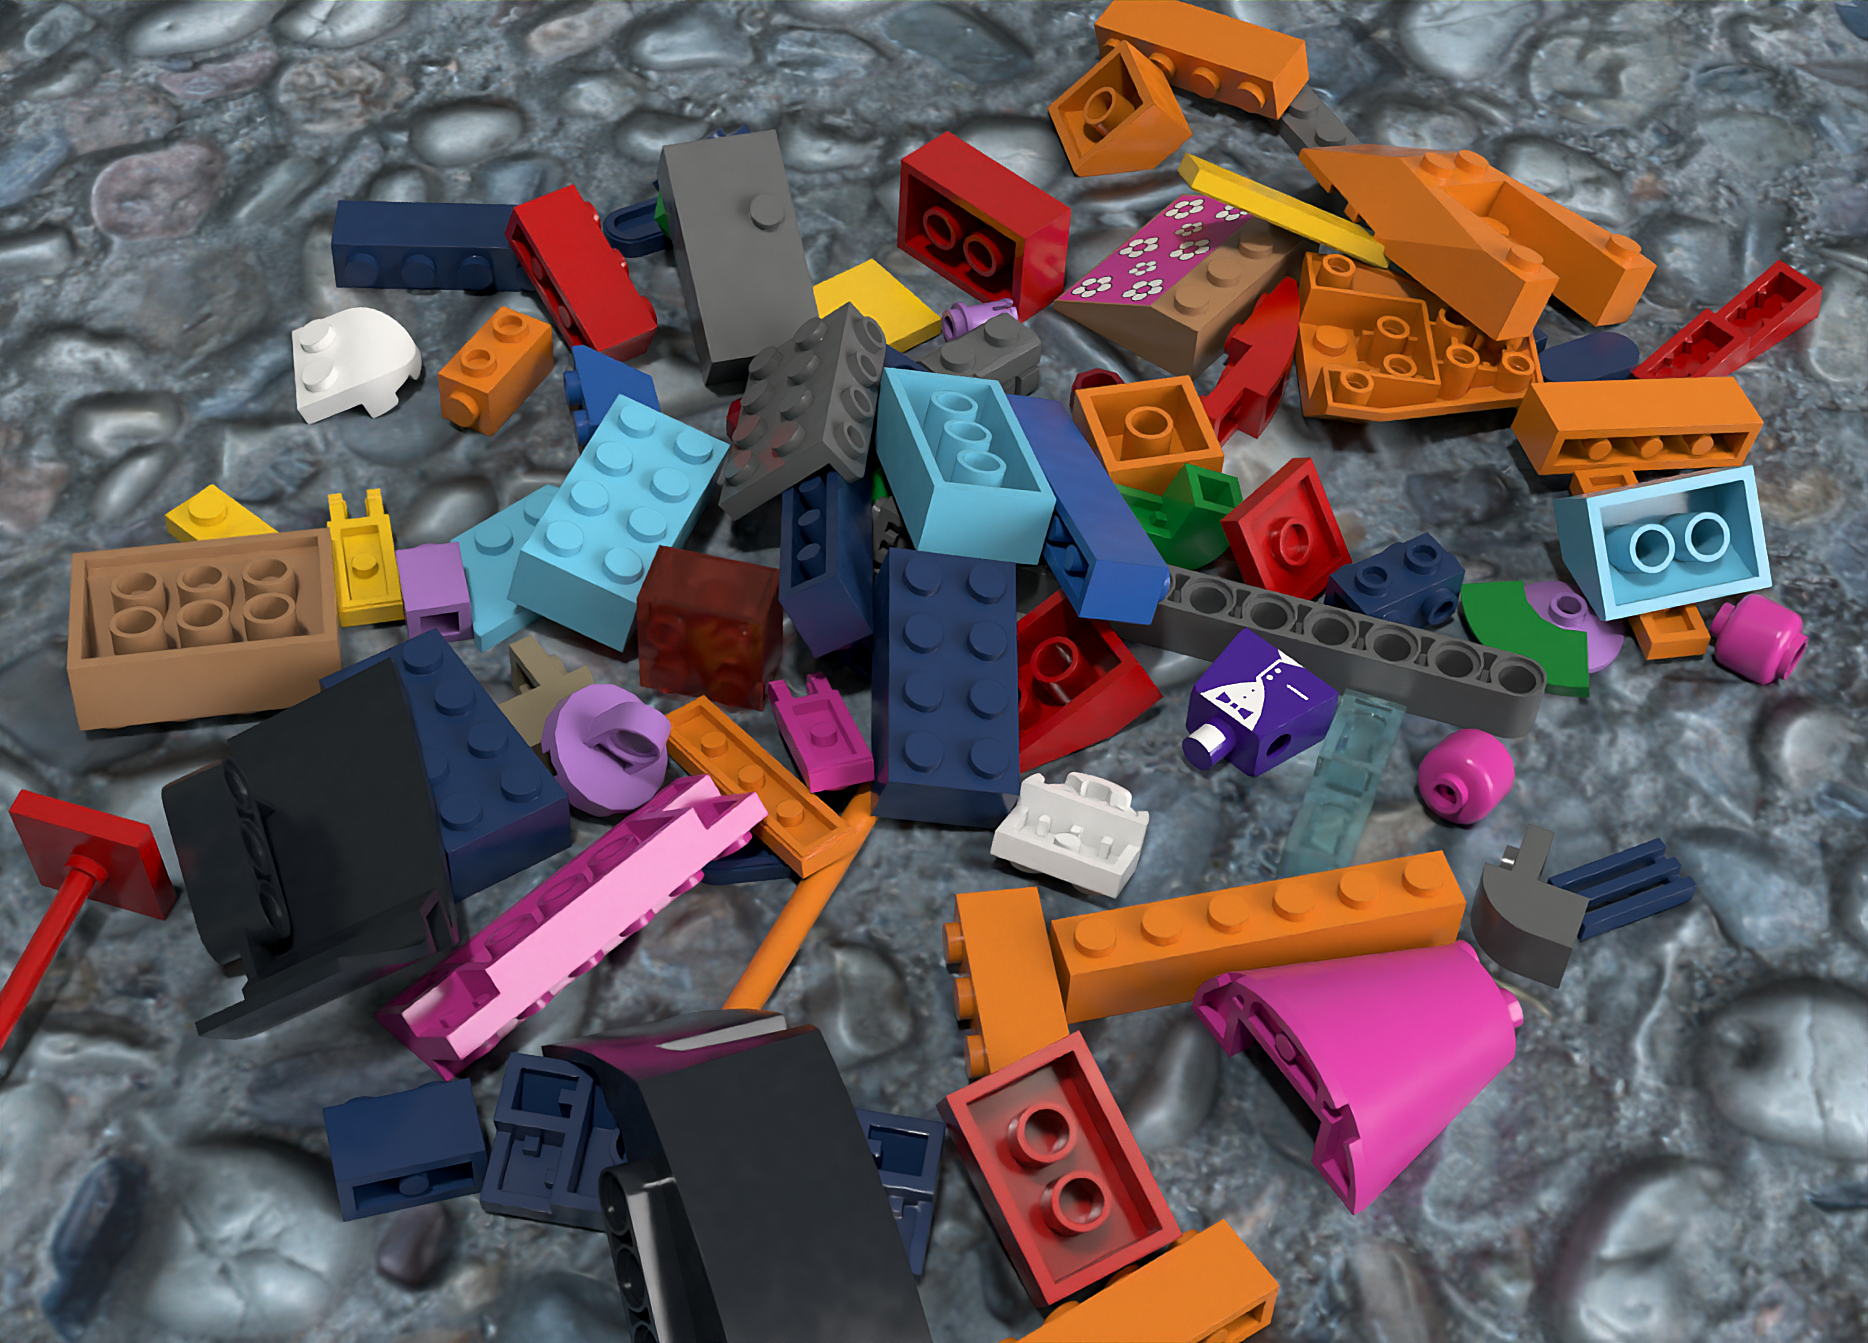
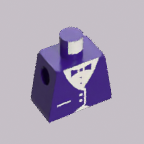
(1256, 708)

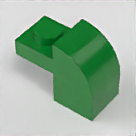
(1187, 516)

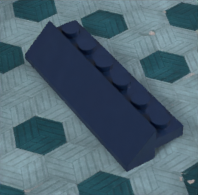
(561, 1136)

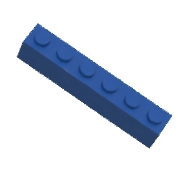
(1093, 535)

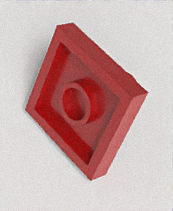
(1286, 533)

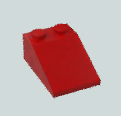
(1073, 682)

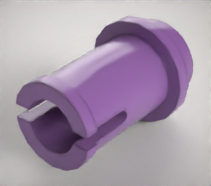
(964, 318)

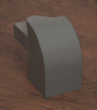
(1523, 920)

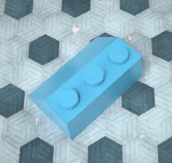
(1665, 541)

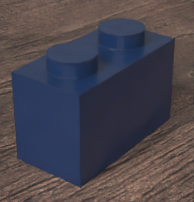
(406, 1148)

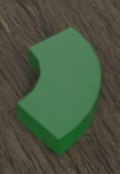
(1506, 621)

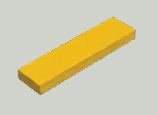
(1282, 210)

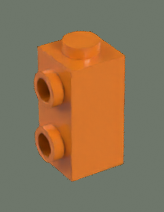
(496, 371)

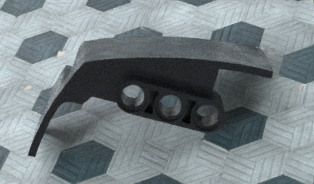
(315, 852)
(744, 1187)

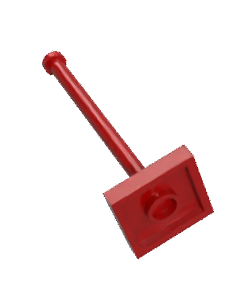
(83, 858)

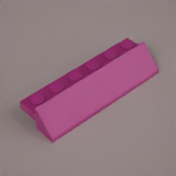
(568, 923)

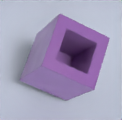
(434, 591)

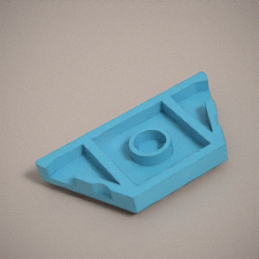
(489, 563)

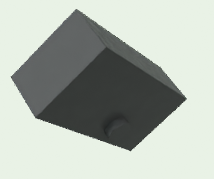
(735, 248)

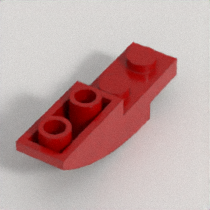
(1256, 366)

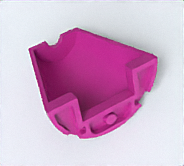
(1373, 1047)

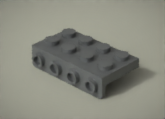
(806, 409)

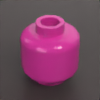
(1758, 639)
(1466, 776)

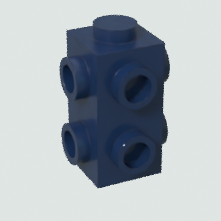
(1404, 584)

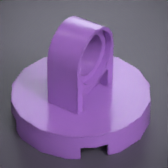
(607, 749)

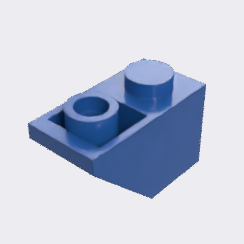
(596, 385)

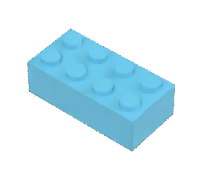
(961, 467)
(626, 495)

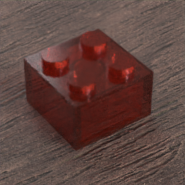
(709, 628)

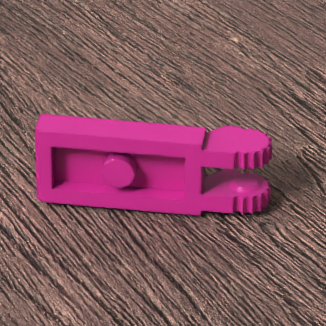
(821, 735)

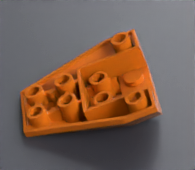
(1393, 350)

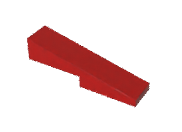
(1740, 331)

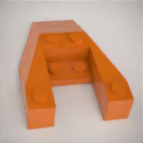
(1483, 236)

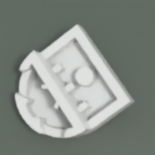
(352, 362)
(1074, 833)

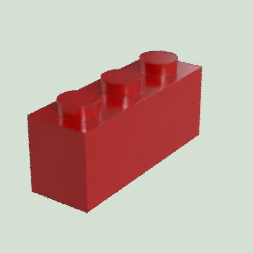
(581, 275)

